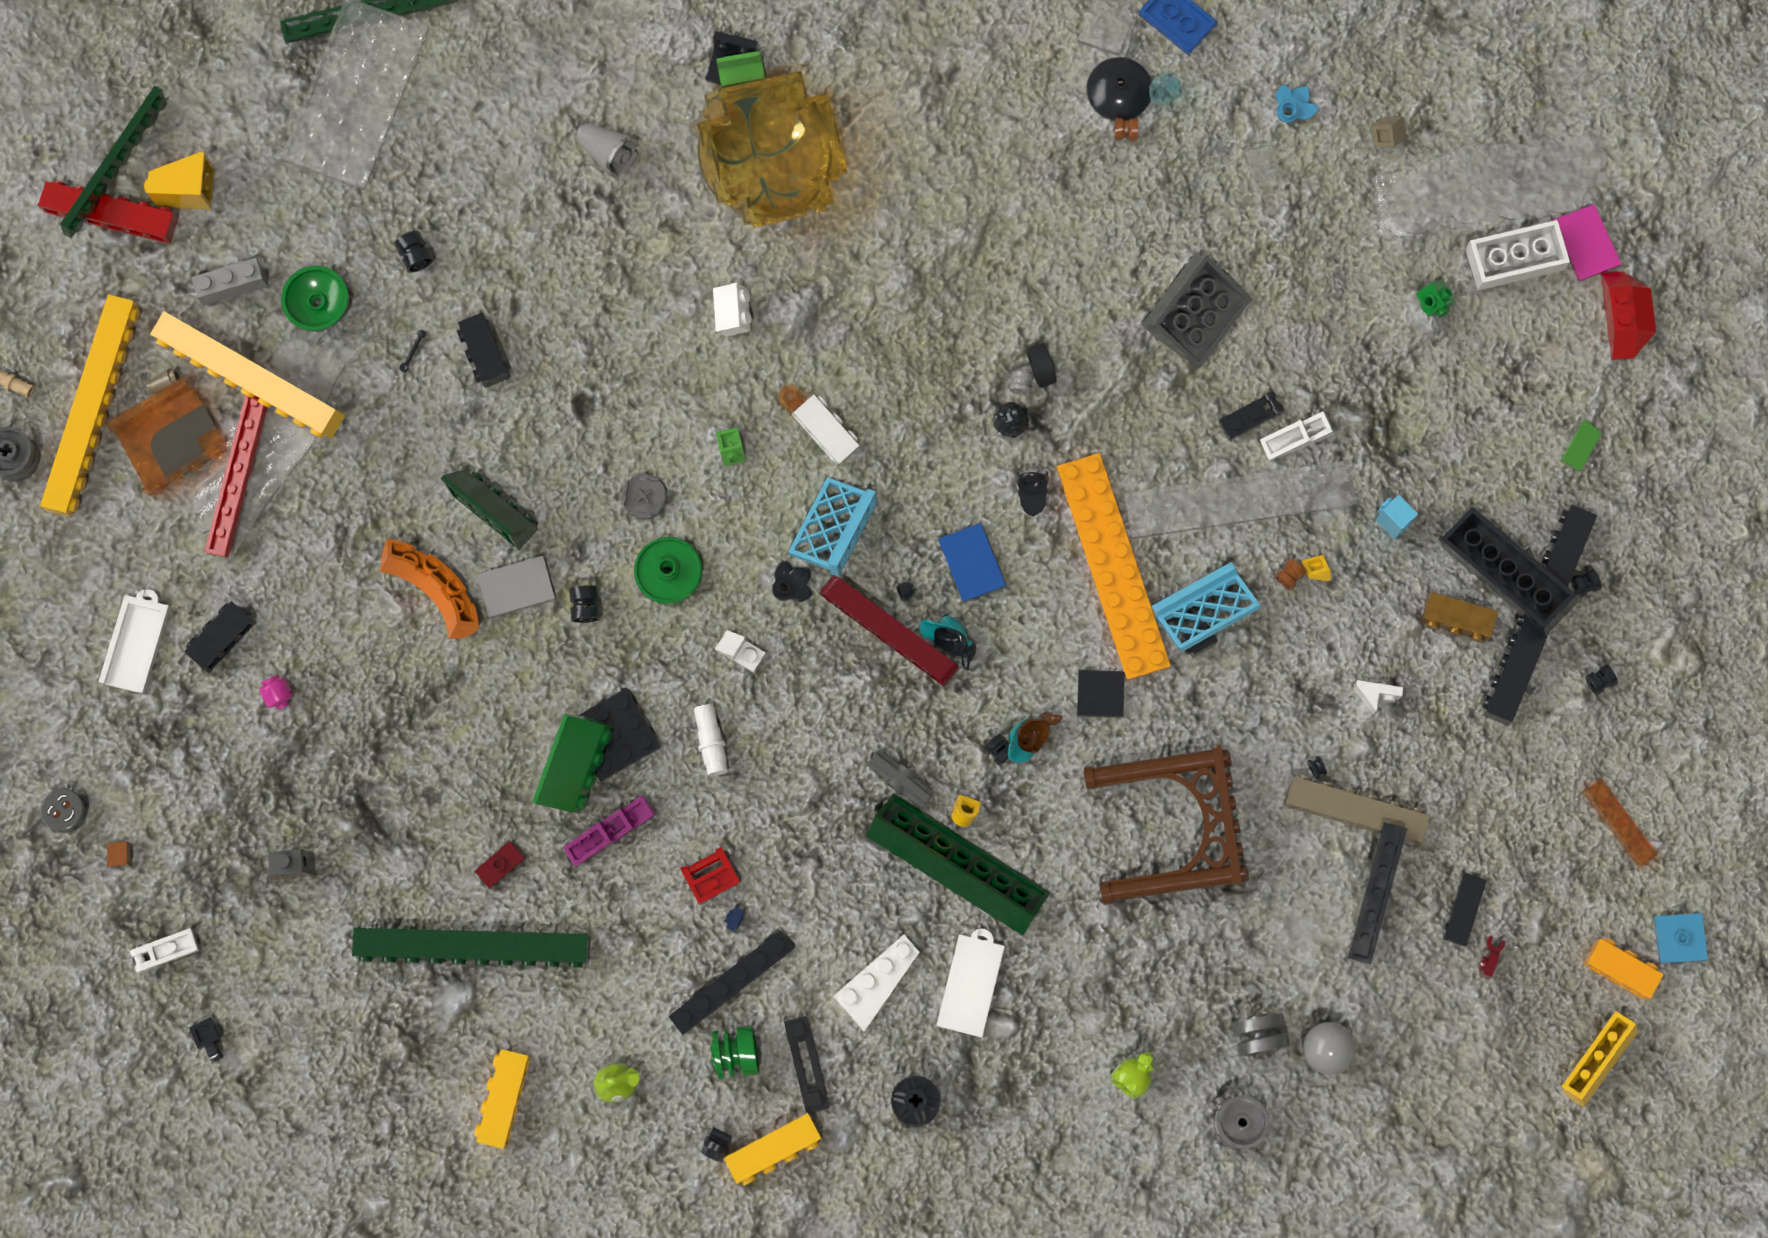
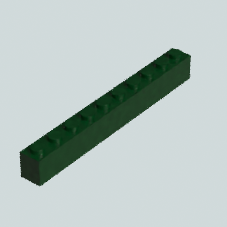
(470, 946)

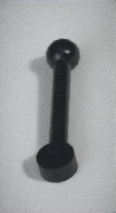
(404, 366)

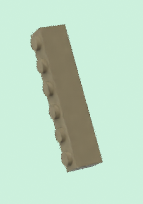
(1354, 809)

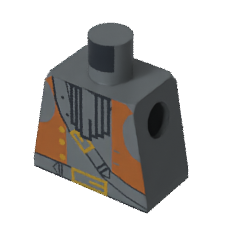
(290, 864)

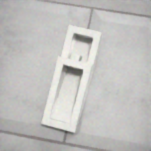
(1297, 436)

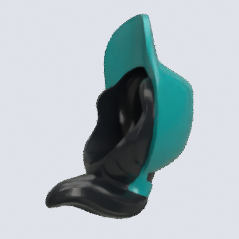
(951, 636)

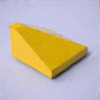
(1317, 568)

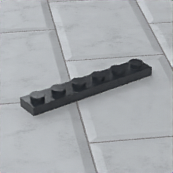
(1377, 893)
(731, 982)

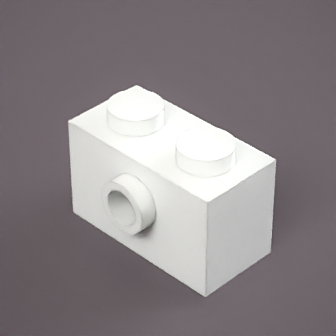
(732, 309)

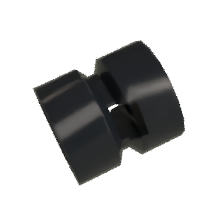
(412, 249)
(582, 596)

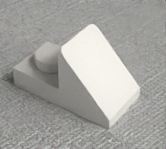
(740, 651)
(1371, 691)

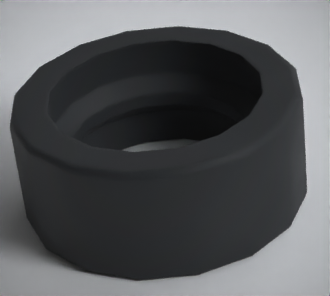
(1041, 365)

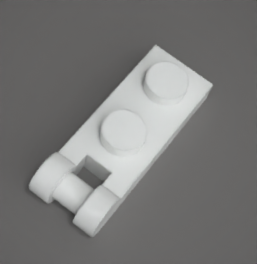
(165, 950)

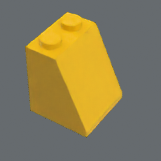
(182, 183)

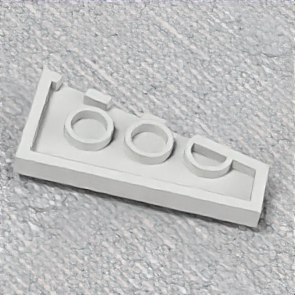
(872, 987)

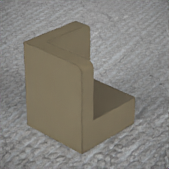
(1389, 131)

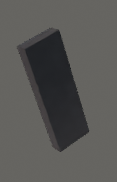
(1464, 909)

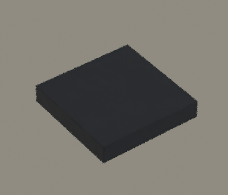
(1100, 694)

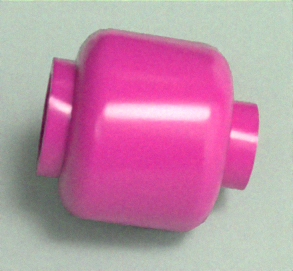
(276, 692)

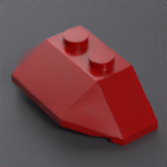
(1627, 313)

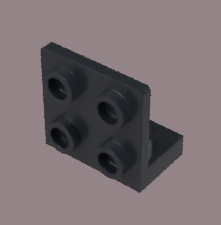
(725, 46)

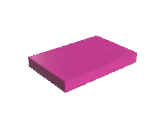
(1587, 243)

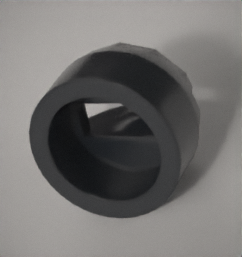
(905, 590)

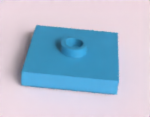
(1680, 938)

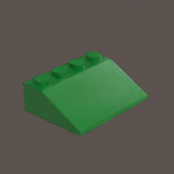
(572, 763)

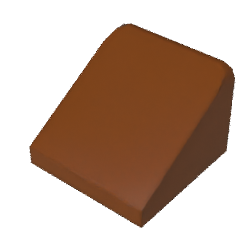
(119, 854)

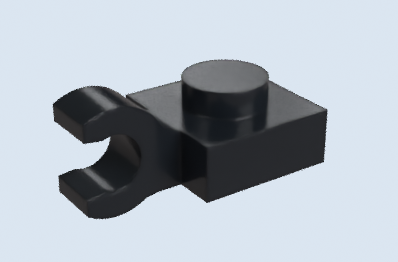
(205, 1036)

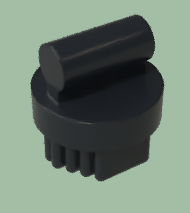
(716, 1145)

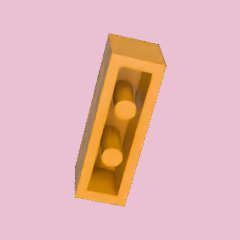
(1623, 968)

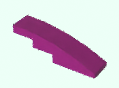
(609, 831)

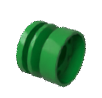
(735, 1052)

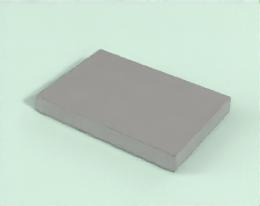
(516, 587)

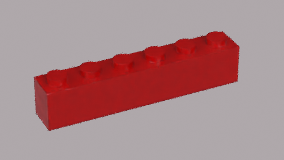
(112, 213)

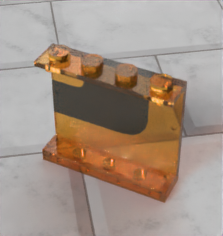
(168, 436)

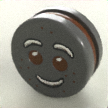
(64, 810)

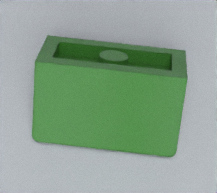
(740, 69)

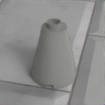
(608, 148)

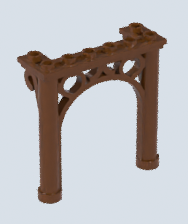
(1183, 878)

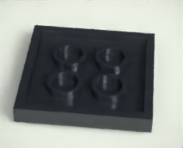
(630, 734)

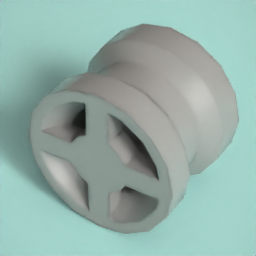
(1021, 383)

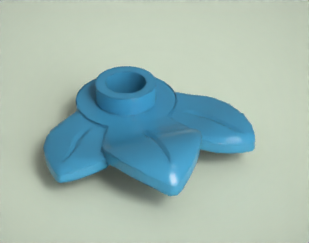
(1296, 102)

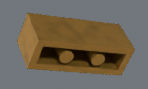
(1459, 617)

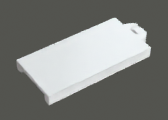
(135, 642)
(970, 984)

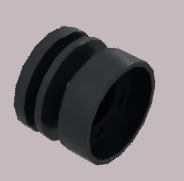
(905, 1111)

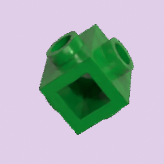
(1436, 299)

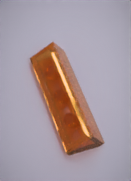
(1619, 823)

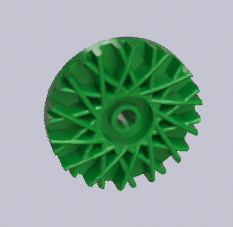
(671, 587)

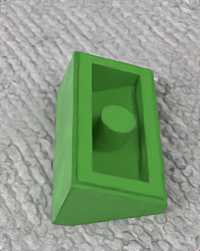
(1581, 446)

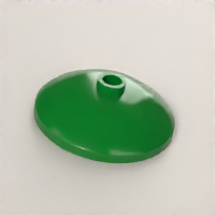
(306, 288)

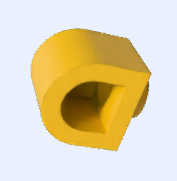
(965, 810)

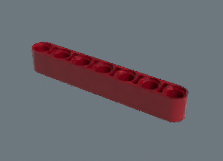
(889, 630)

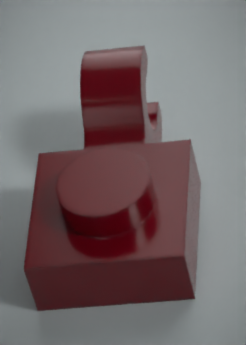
(1488, 964)

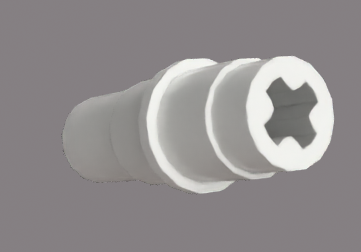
(710, 740)

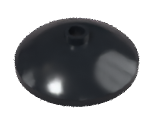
(1114, 100)

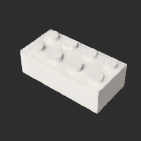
(1517, 255)

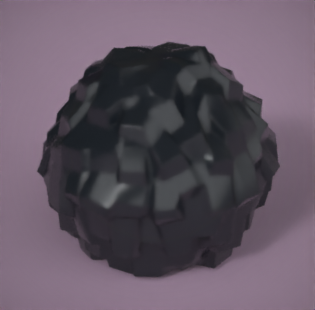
(1011, 420)

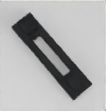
(799, 1031)

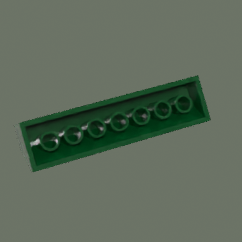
(957, 864)

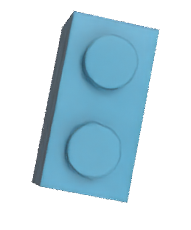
(1396, 516)

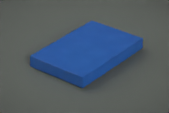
(1179, 22)
(971, 562)

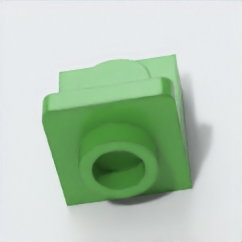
(730, 446)

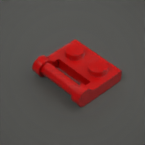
(714, 882)

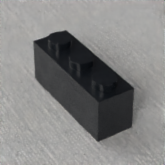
(482, 350)
(219, 636)

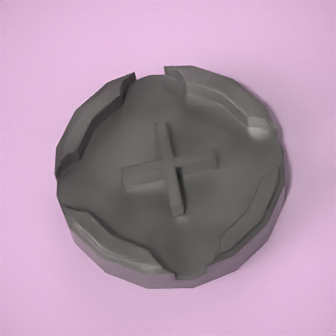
(644, 496)

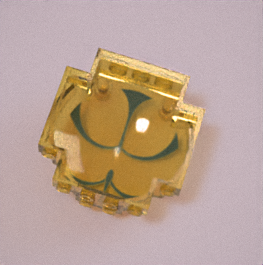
(770, 149)

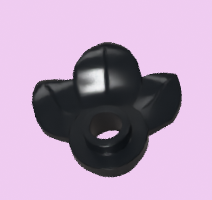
(793, 580)

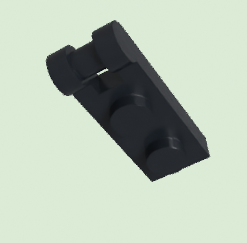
(1250, 416)

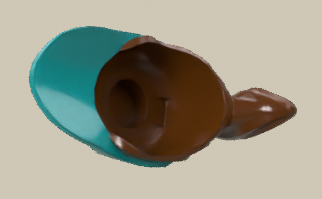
(1029, 736)

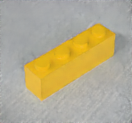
(1599, 1059)
(503, 1099)
(773, 1148)

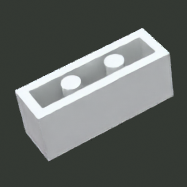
(825, 429)

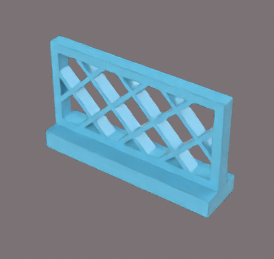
(848, 537)
(1197, 595)

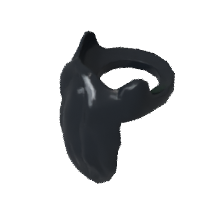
(1032, 491)

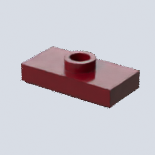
(499, 865)

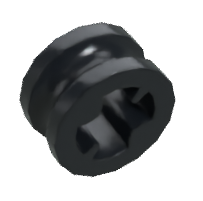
(1317, 767)

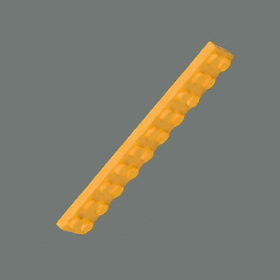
(1113, 567)

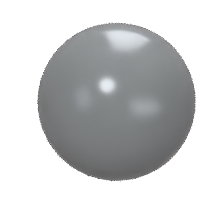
(1329, 1048)

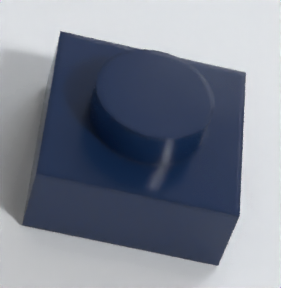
(734, 919)

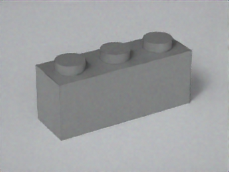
(229, 281)

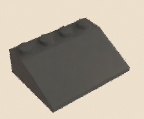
(1197, 310)

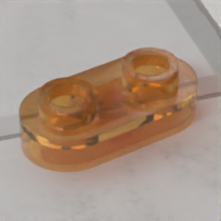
(791, 405)

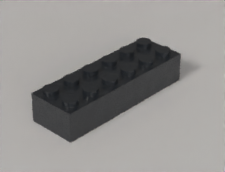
(1509, 571)

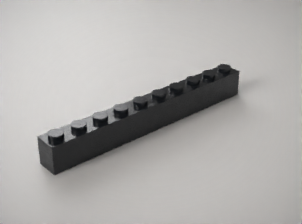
(1528, 640)

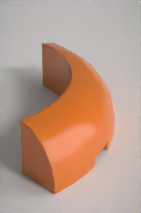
(434, 580)

